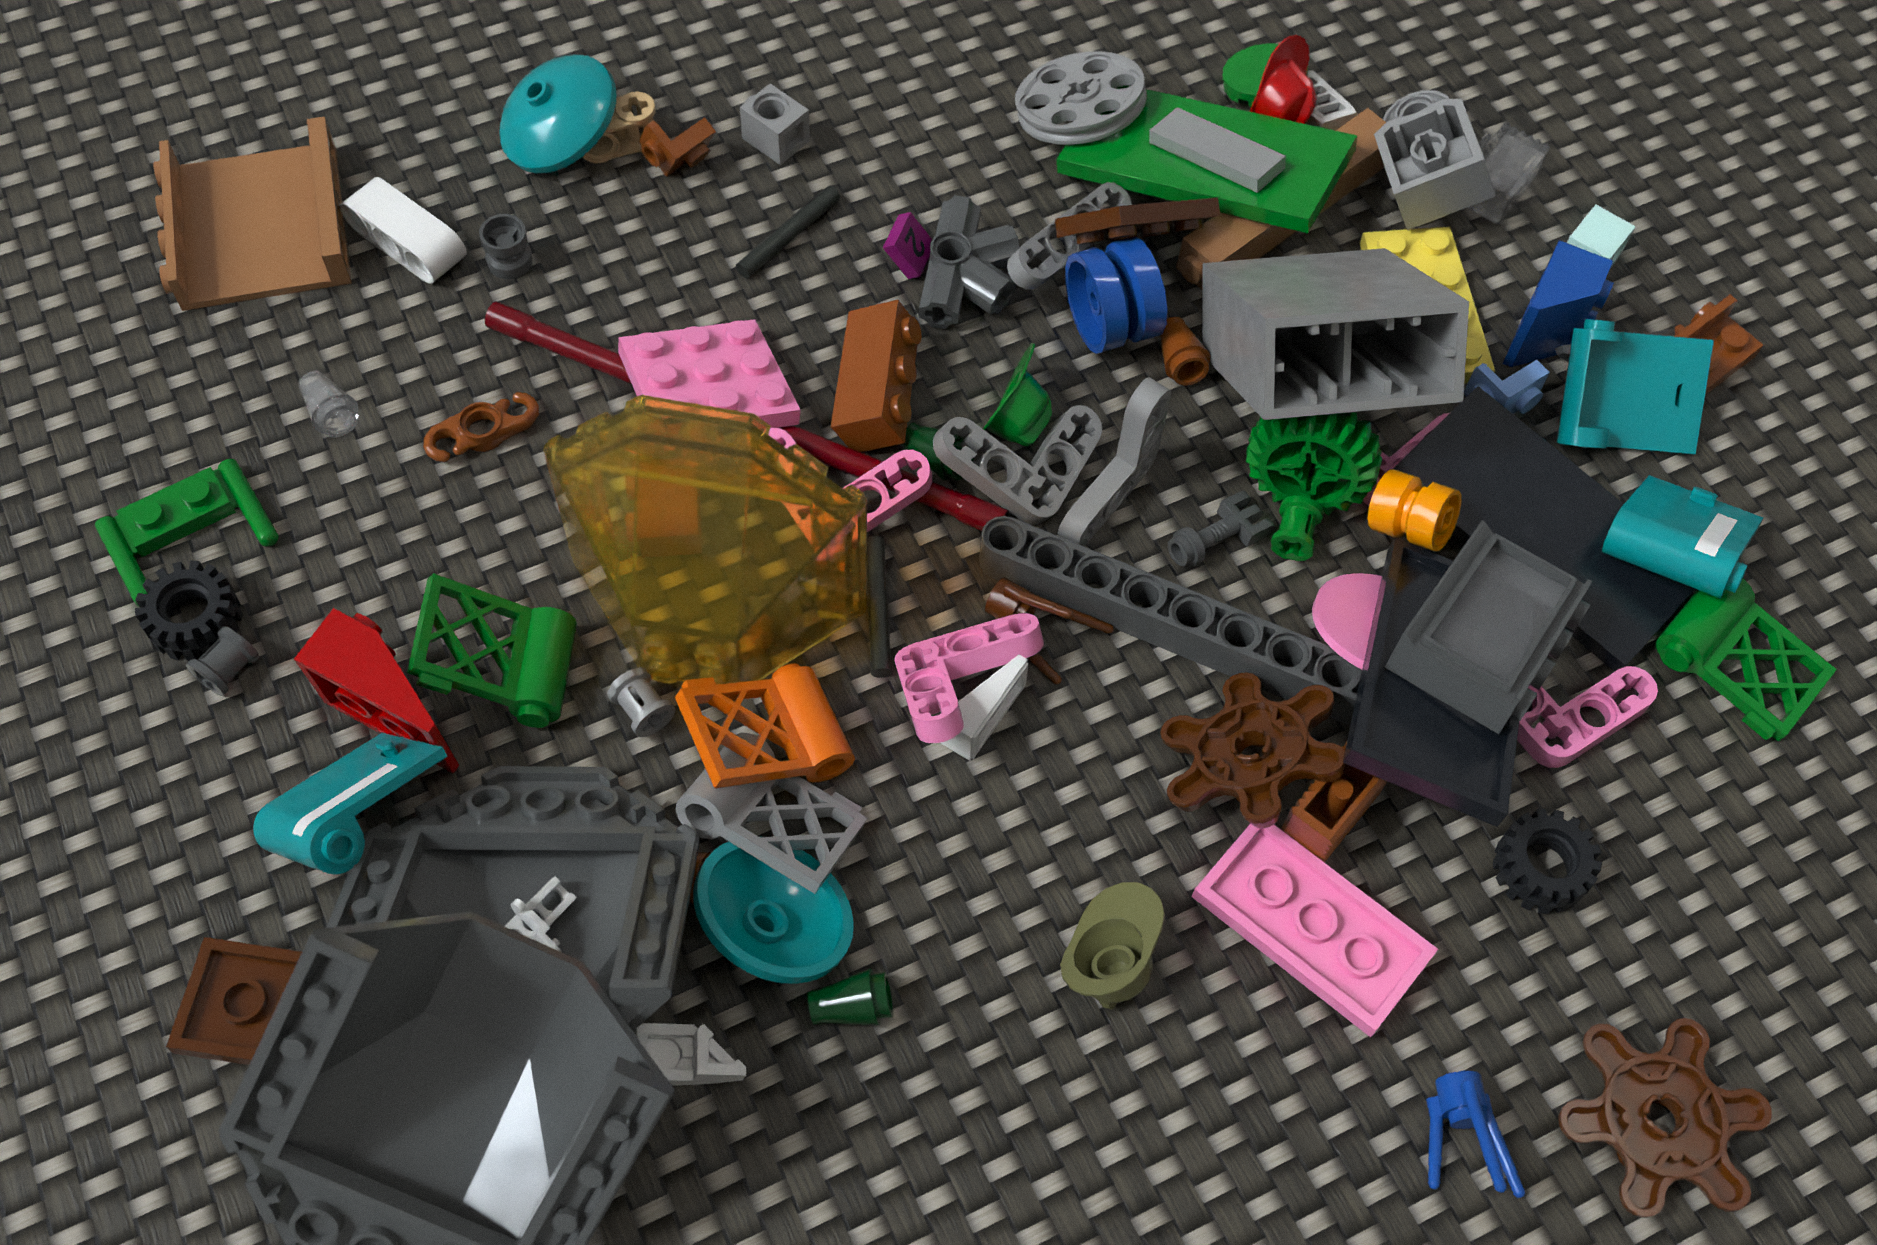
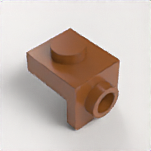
(669, 154)

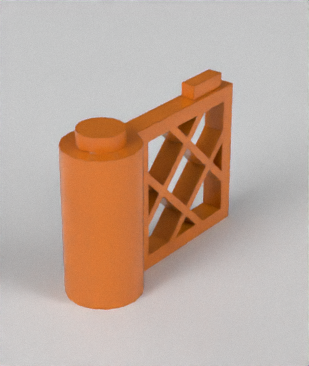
(797, 721)

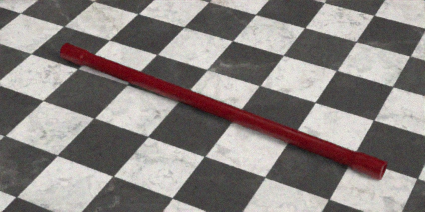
(525, 328)

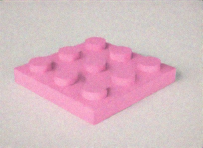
(711, 367)

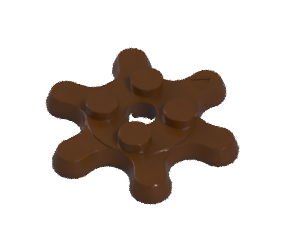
(1256, 721)
(1701, 1111)

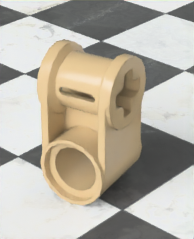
(623, 131)

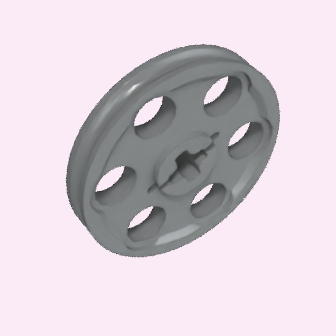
(1081, 97)

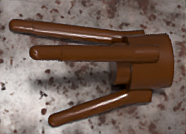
(1010, 599)

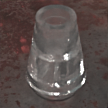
(328, 405)

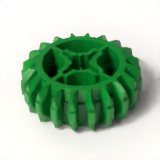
(1315, 457)

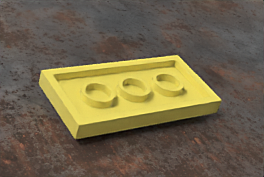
(1437, 256)

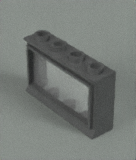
(1490, 630)

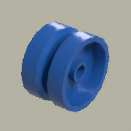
(1116, 294)

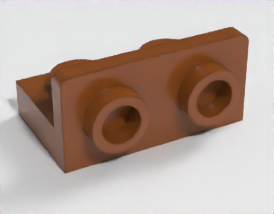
(1731, 345)

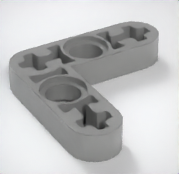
(1134, 457)
(1021, 476)

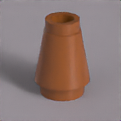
(1183, 354)

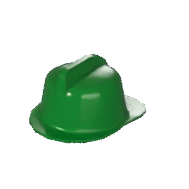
(1023, 407)

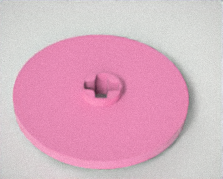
(1345, 614)

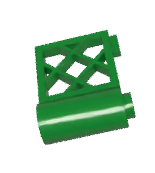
(1705, 636)
(535, 659)

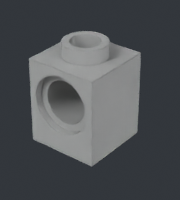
(774, 123)

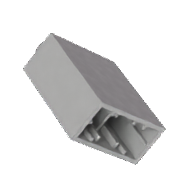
(1333, 333)

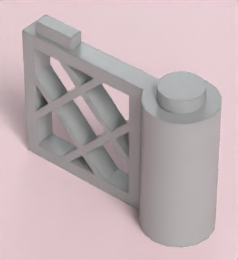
(728, 809)

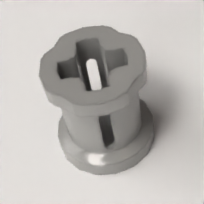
(642, 722)

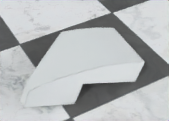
(688, 1054)

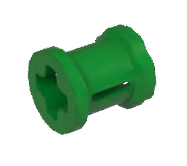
(1297, 528)

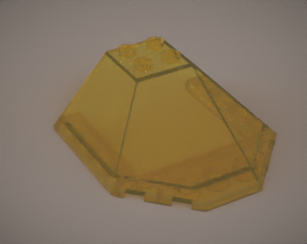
(708, 538)

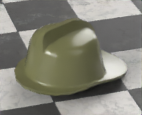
(1114, 944)

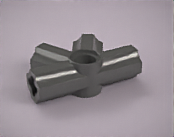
(966, 265)

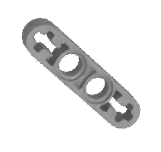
(1040, 244)

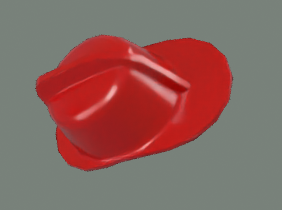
(1285, 87)

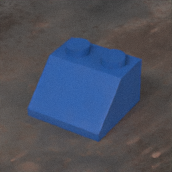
(1560, 302)

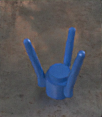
(1466, 1106)

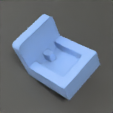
(1515, 393)

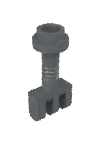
(1189, 546)

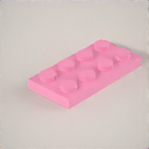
(1315, 925)

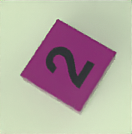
(908, 245)

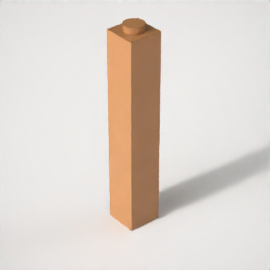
(1243, 239)

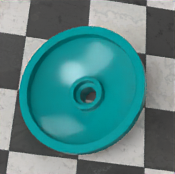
(557, 113)
(768, 919)

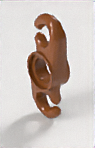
(458, 426)

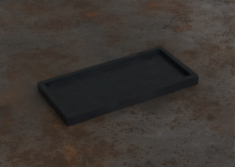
(1549, 509)
(1410, 733)

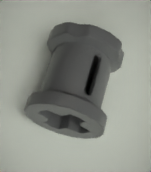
(223, 661)

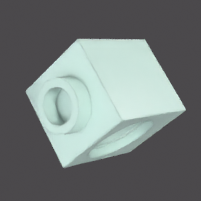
(1602, 234)

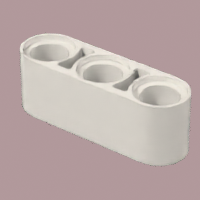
(403, 230)

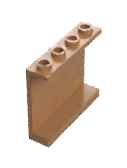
(252, 223)

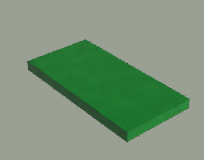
(1290, 200)

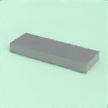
(1217, 149)

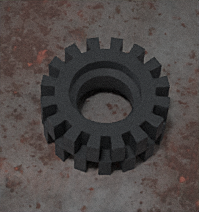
(173, 591)

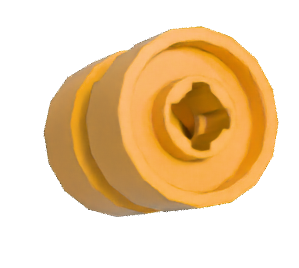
(1421, 512)

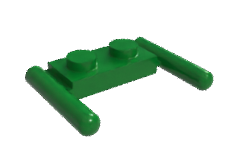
(178, 513)

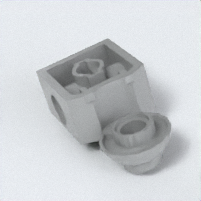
(1432, 157)

